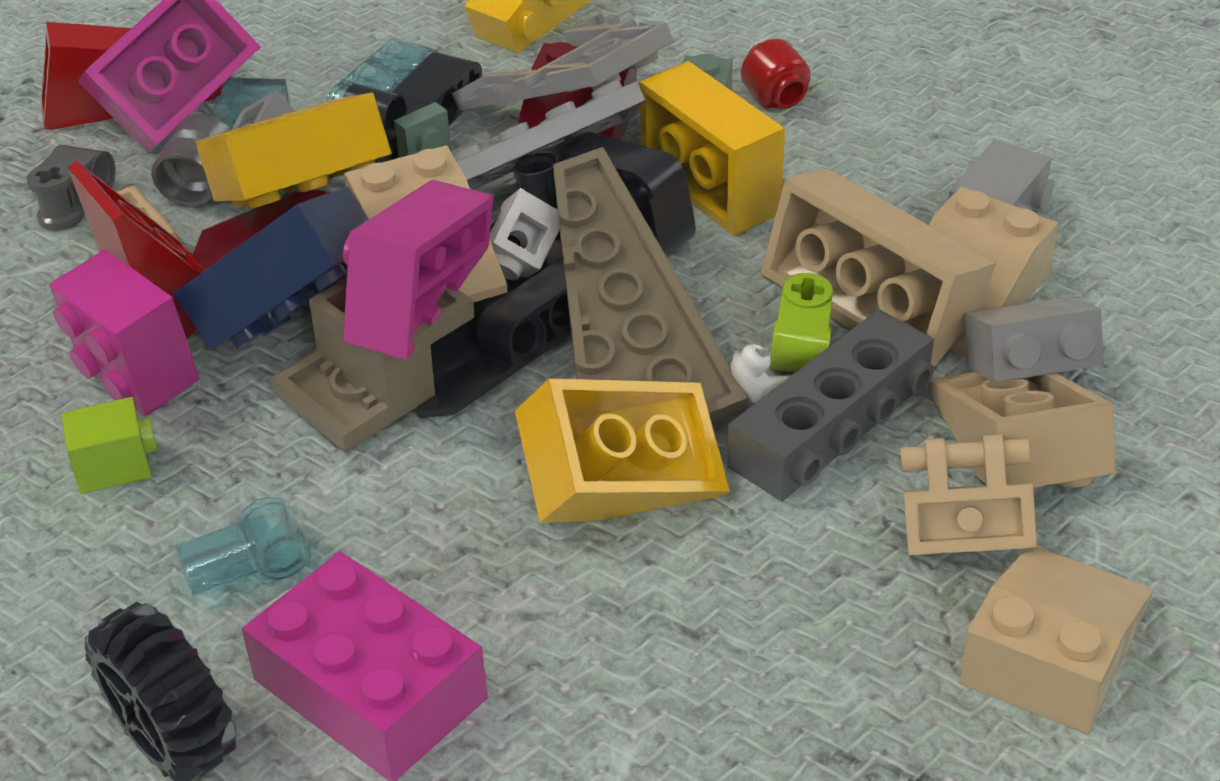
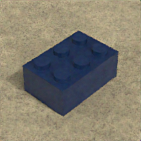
(273, 272)

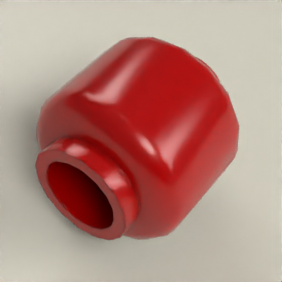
(775, 74)

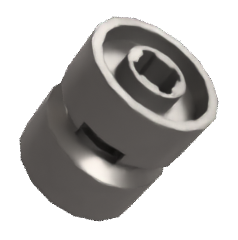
(178, 167)

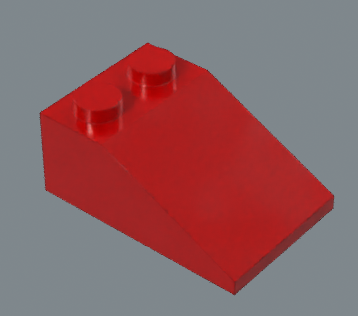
(135, 238)

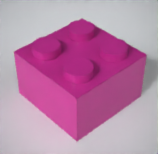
(124, 332)

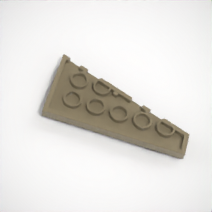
(624, 295)

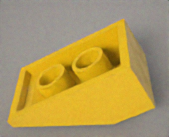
(618, 448)

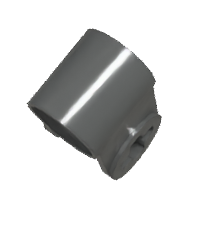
(55, 188)

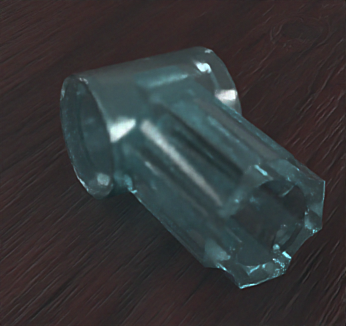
(262, 542)

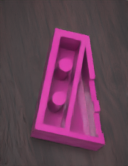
(408, 260)

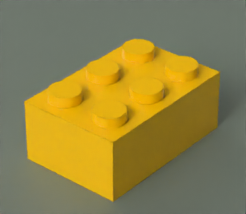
(720, 140)
(293, 151)

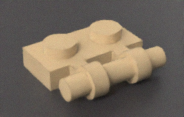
(968, 516)

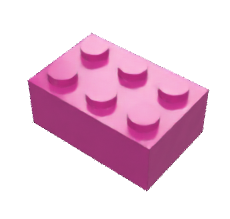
(167, 66)
(366, 665)

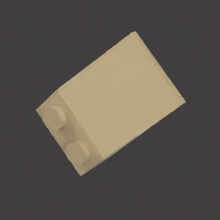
(388, 182)
(1005, 234)
(1064, 422)
(1053, 637)

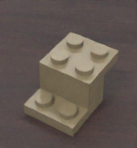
(356, 390)

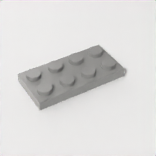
(606, 109)

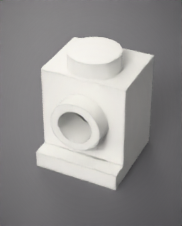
(535, 227)

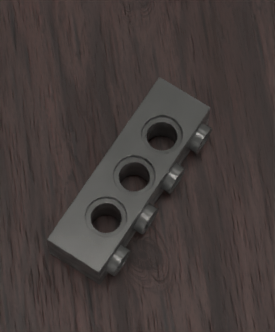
(829, 404)

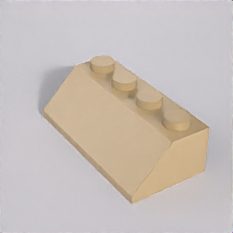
(875, 258)

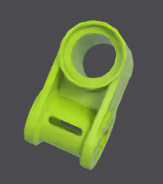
(802, 322)

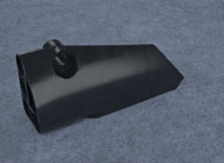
(534, 312)

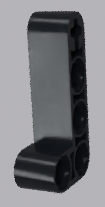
(428, 83)

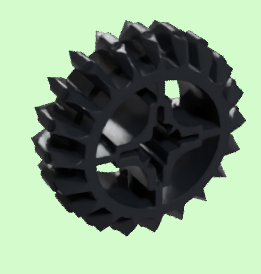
(160, 692)

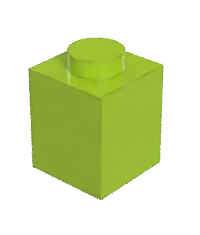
(108, 444)

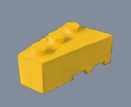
(518, 22)

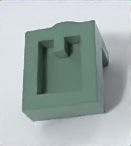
(422, 130)

